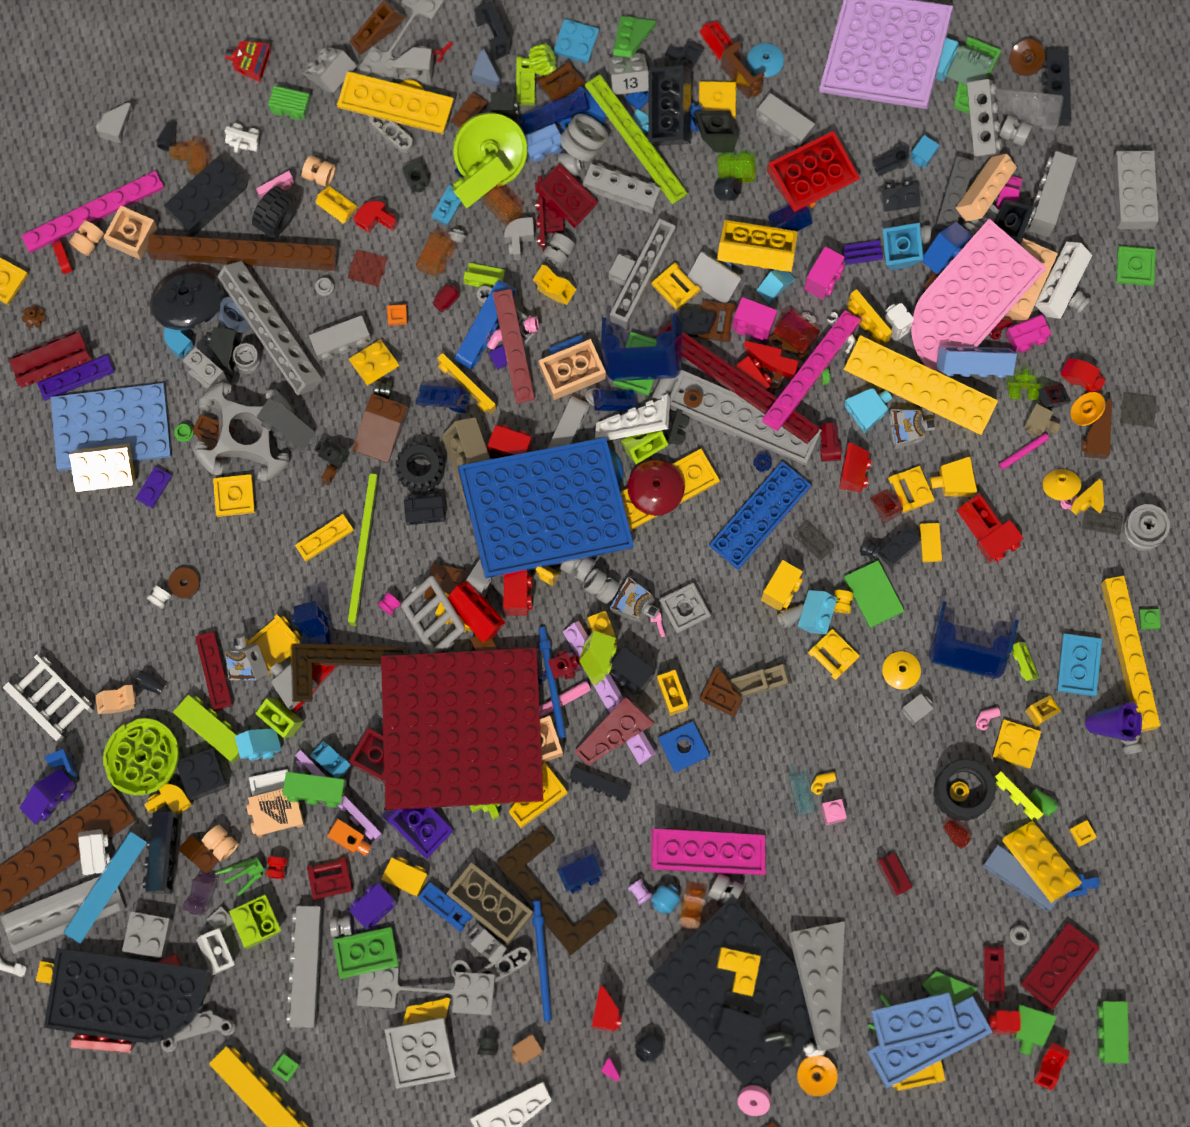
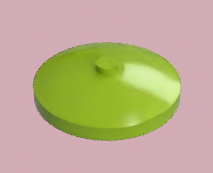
(488, 135)

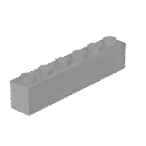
(642, 273)
(305, 967)

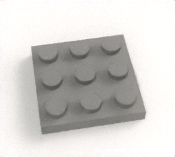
(420, 1052)

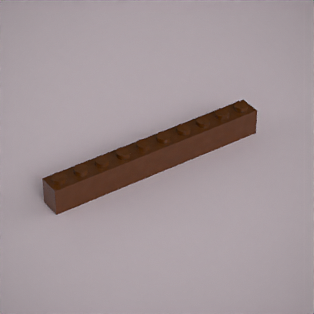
(249, 252)

